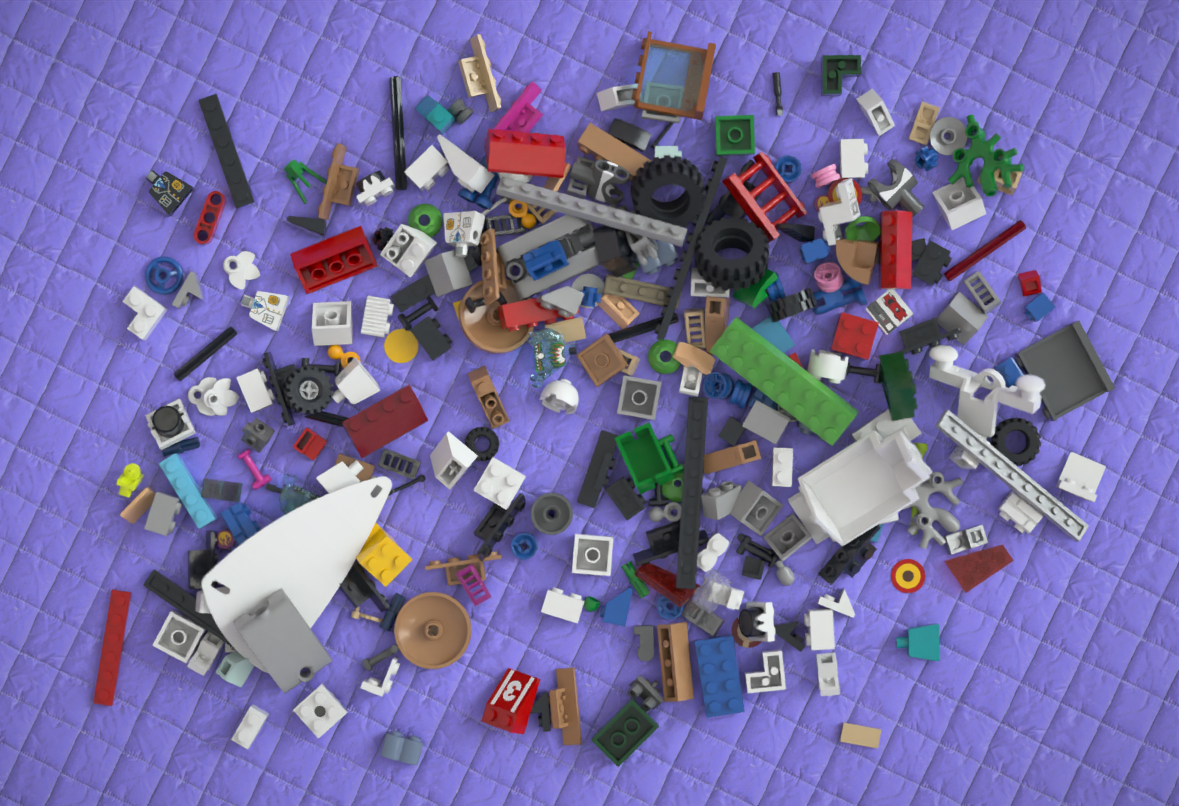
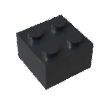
(614, 250)

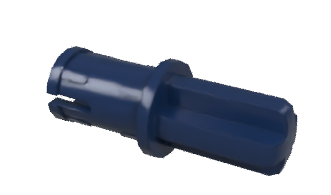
(181, 446)
(392, 612)

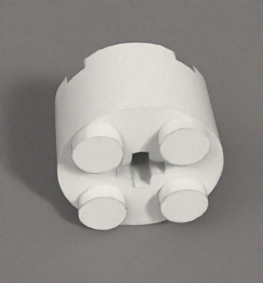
(827, 365)

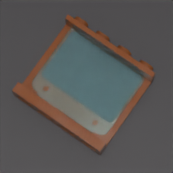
(673, 78)

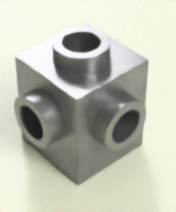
(257, 434)

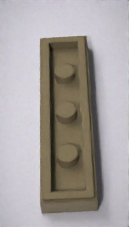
(637, 290)

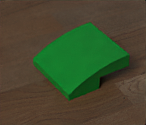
(756, 293)

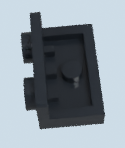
(931, 263)
(625, 498)

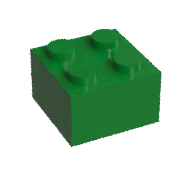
(734, 135)

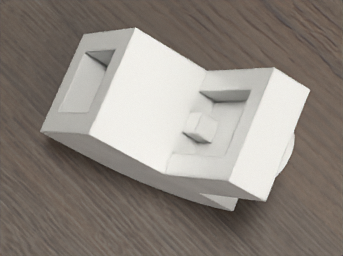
(732, 598)
(206, 653)
(827, 674)

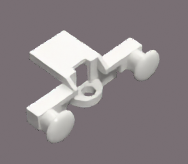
(977, 413)

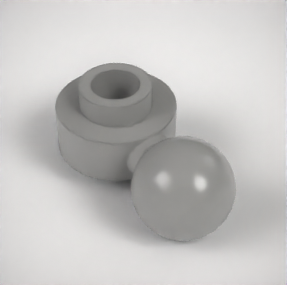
(656, 514)

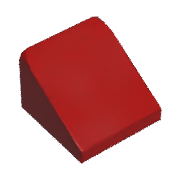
(1029, 283)

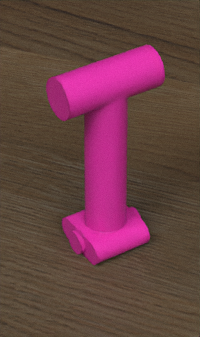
(260, 480)

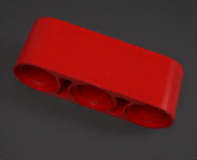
(209, 207)

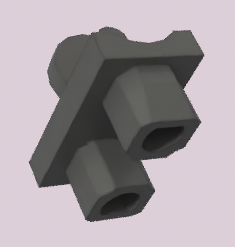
(647, 691)

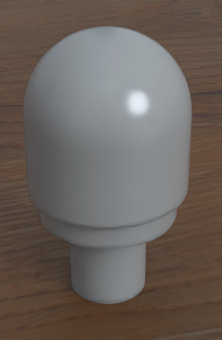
(784, 574)

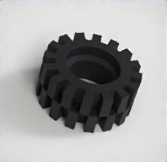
(490, 435)

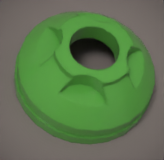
(435, 219)
(868, 231)
(654, 357)

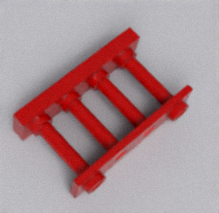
(747, 199)

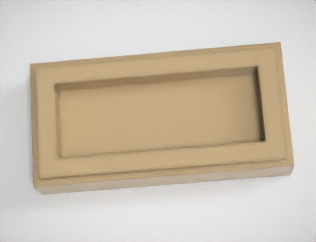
(860, 735)

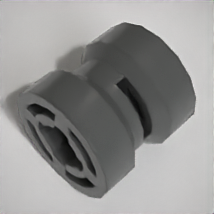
(457, 107)

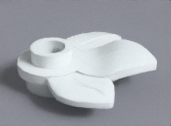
(244, 270)
(205, 384)
(223, 397)

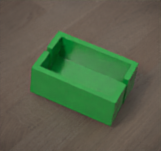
(644, 458)

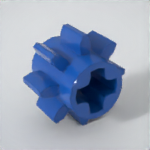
(926, 158)
(590, 296)

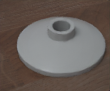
(957, 135)

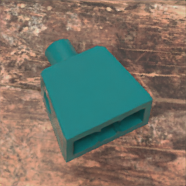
(922, 642)

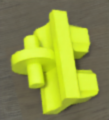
(129, 479)

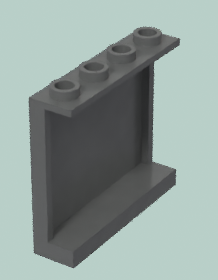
(1068, 368)

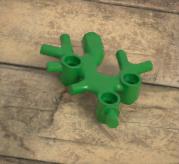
(992, 159)

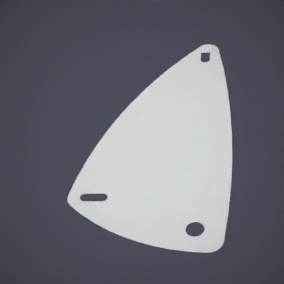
(299, 553)

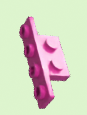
(521, 114)

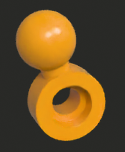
(528, 220)
(336, 352)

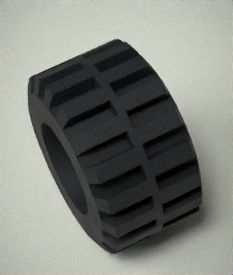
(1032, 440)

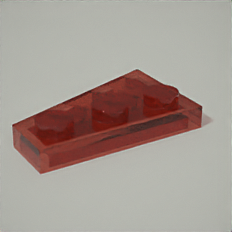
(978, 566)
(664, 583)

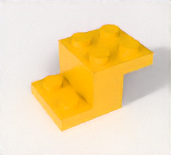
(382, 556)

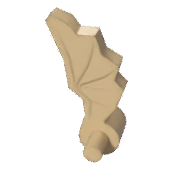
(356, 614)

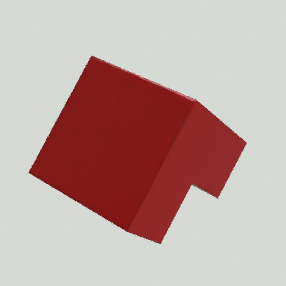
(310, 443)

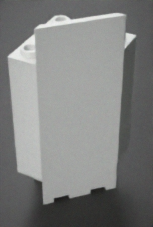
(860, 487)

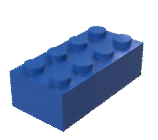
(719, 675)

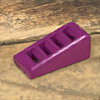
(461, 573)

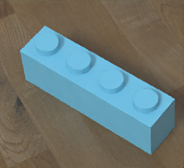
(188, 490)

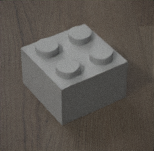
(639, 397)

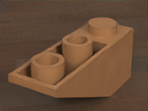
(715, 320)
(488, 397)
(731, 457)

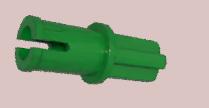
(637, 583)

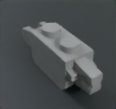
(642, 245)

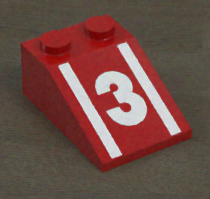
(511, 702)

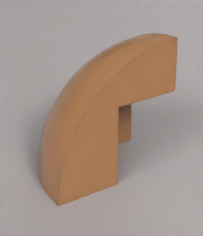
(857, 258)

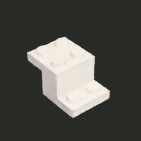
(839, 211)

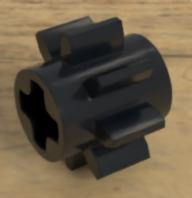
(382, 237)

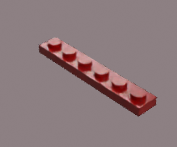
(112, 647)

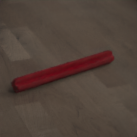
(985, 250)

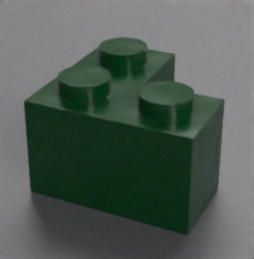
(834, 68)

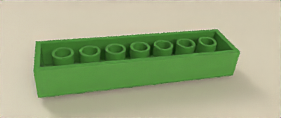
(784, 381)

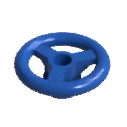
(154, 265)

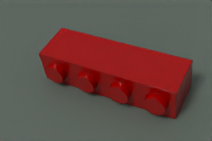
(527, 313)

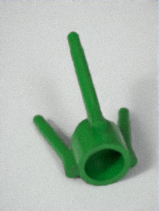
(295, 170)

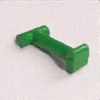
(665, 442)

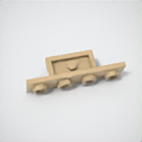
(478, 75)

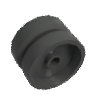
(548, 524)

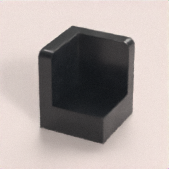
(732, 431)
(753, 567)

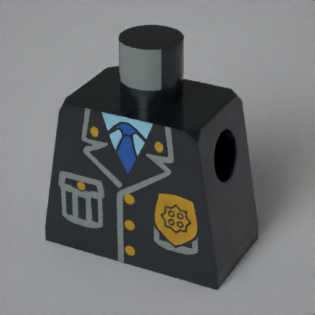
(168, 190)

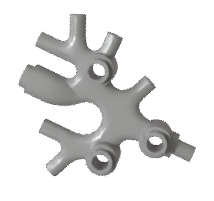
(931, 513)

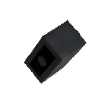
(431, 338)

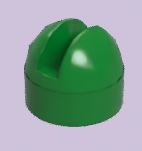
(591, 604)

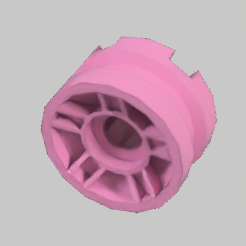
(825, 176)
(828, 277)

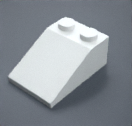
(470, 172)

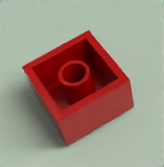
(854, 336)

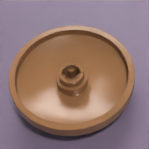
(484, 325)
(433, 630)

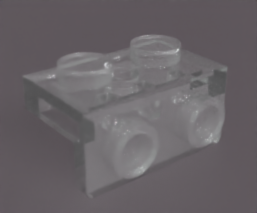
(711, 591)

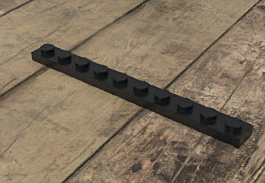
(687, 256)
(692, 493)

